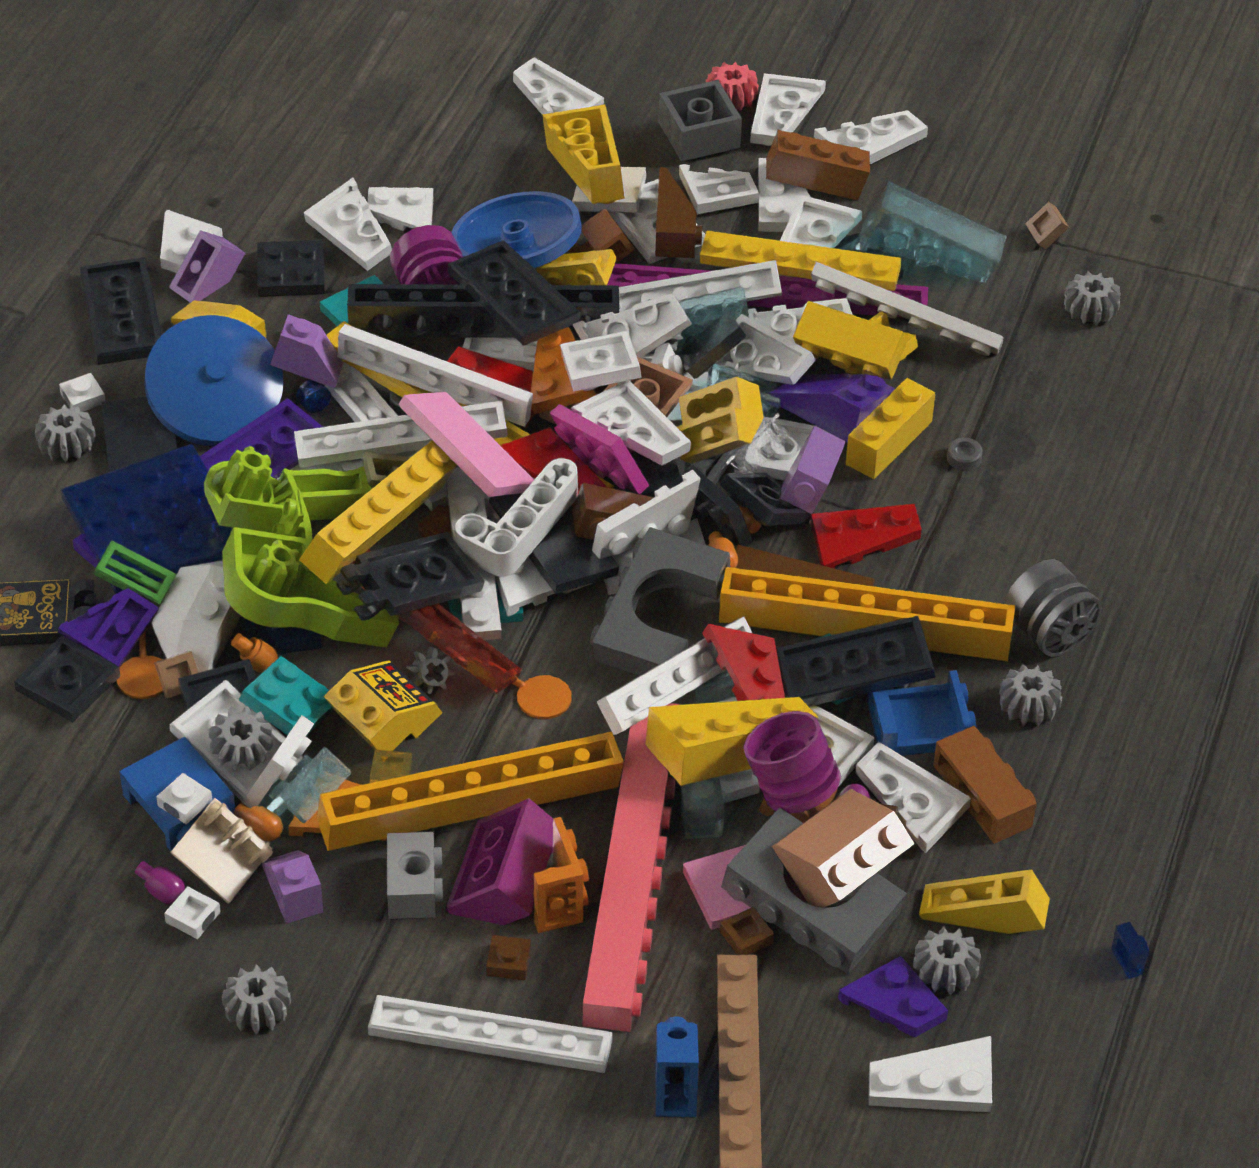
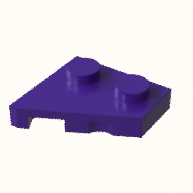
(112, 626)
(896, 997)

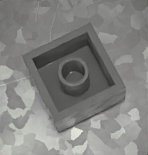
(699, 120)

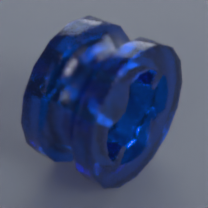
(313, 396)

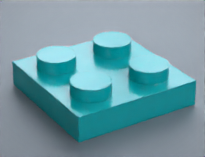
(286, 694)

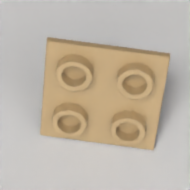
(221, 850)

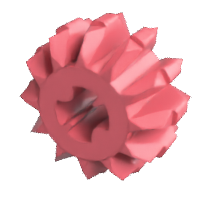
(737, 82)

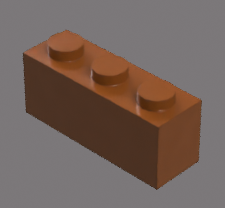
(817, 165)
(996, 795)

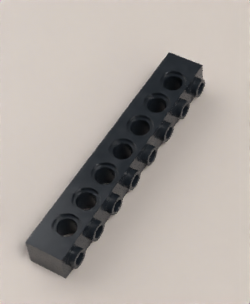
(451, 310)

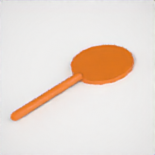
(139, 675)
(543, 696)

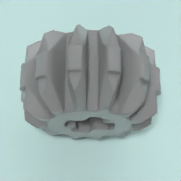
(1092, 298)
(65, 433)
(1030, 695)
(227, 740)
(947, 960)
(256, 999)

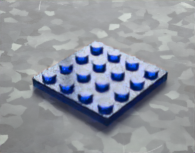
(151, 510)

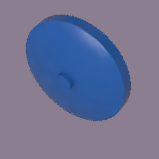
(531, 222)
(211, 378)

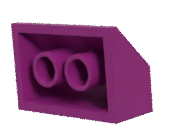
(501, 865)

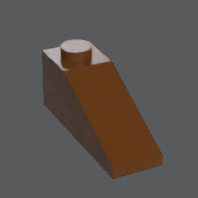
(675, 220)
(599, 503)

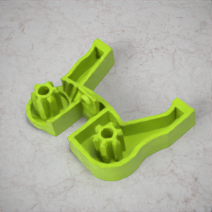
(271, 534)

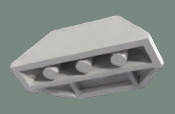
(196, 615)

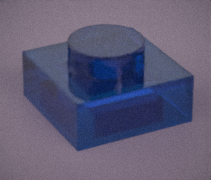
(1130, 950)

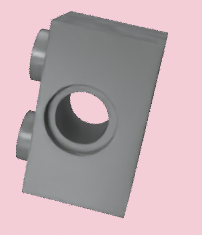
(411, 875)

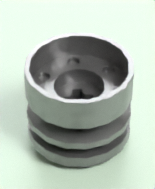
(1053, 607)

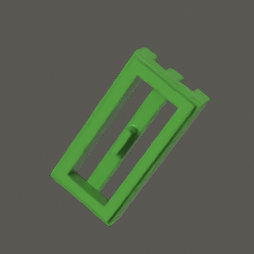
(140, 561)

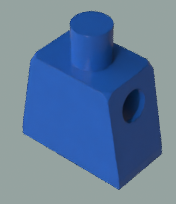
(676, 1050)

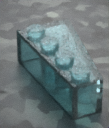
(930, 235)

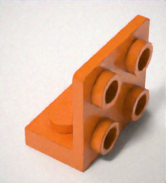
(561, 889)

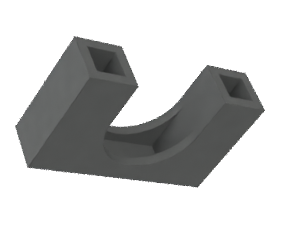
(657, 563)
(835, 933)

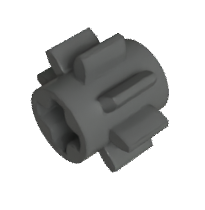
(439, 669)

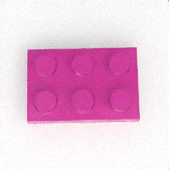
(599, 449)

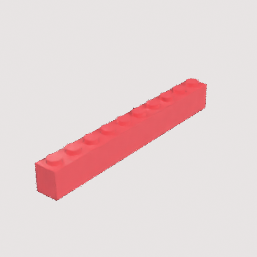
(627, 888)

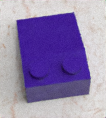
(834, 400)

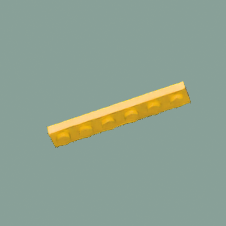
(797, 258)

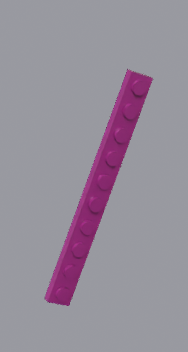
(795, 290)

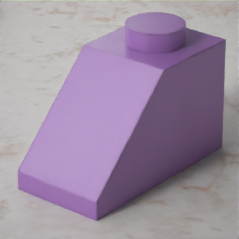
(206, 267)
(307, 352)
(812, 470)
(294, 885)

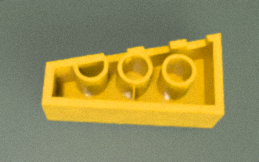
(586, 151)
(709, 738)

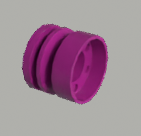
(424, 256)
(792, 762)

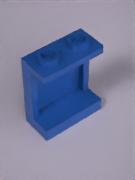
(918, 717)
(157, 771)

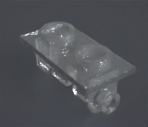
(767, 439)

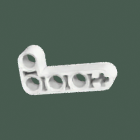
(507, 544)

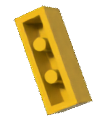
(850, 340)
(890, 428)

